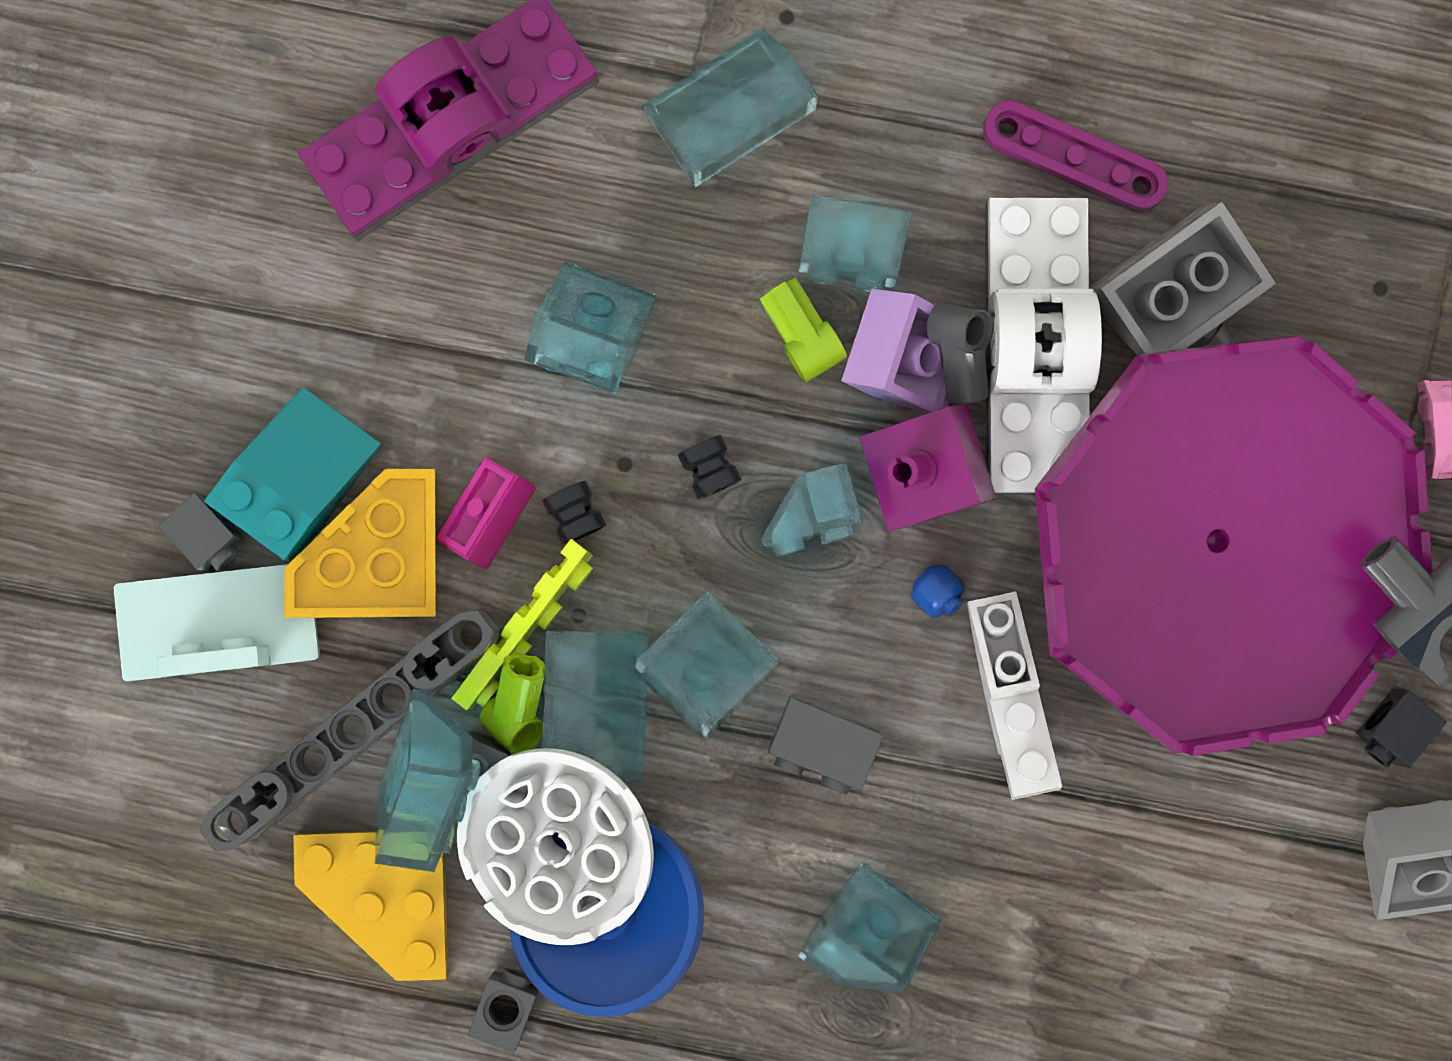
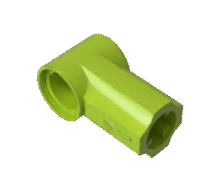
(808, 341)
(512, 712)

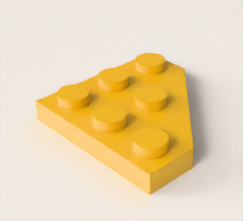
(372, 555)
(383, 908)

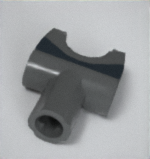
(1420, 606)

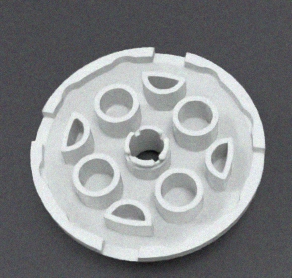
(531, 880)

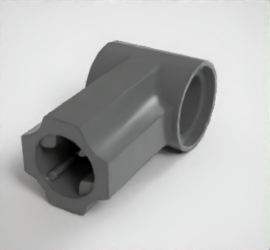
(963, 337)

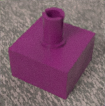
(927, 467)

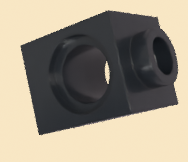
(1400, 729)

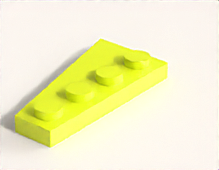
(481, 682)

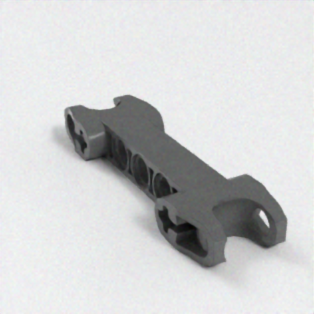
(289, 770)

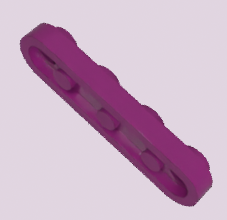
(1075, 156)

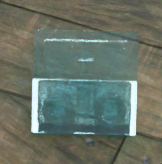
(815, 506)

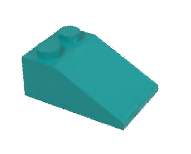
(293, 475)

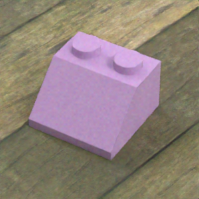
(894, 354)

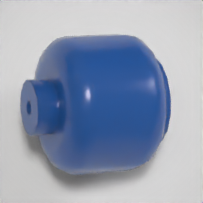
(938, 591)

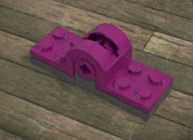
(446, 113)

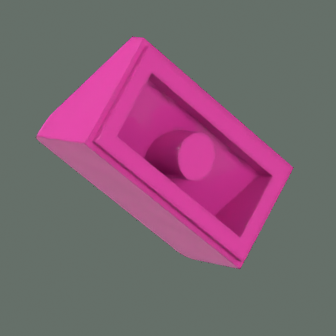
(485, 513)

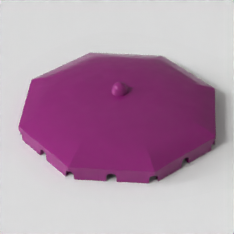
(1218, 538)

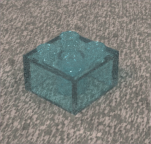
(705, 665)

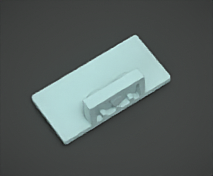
(209, 624)

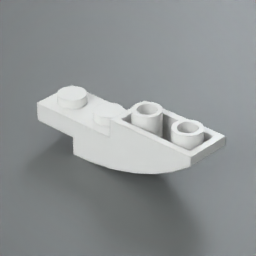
(1013, 695)

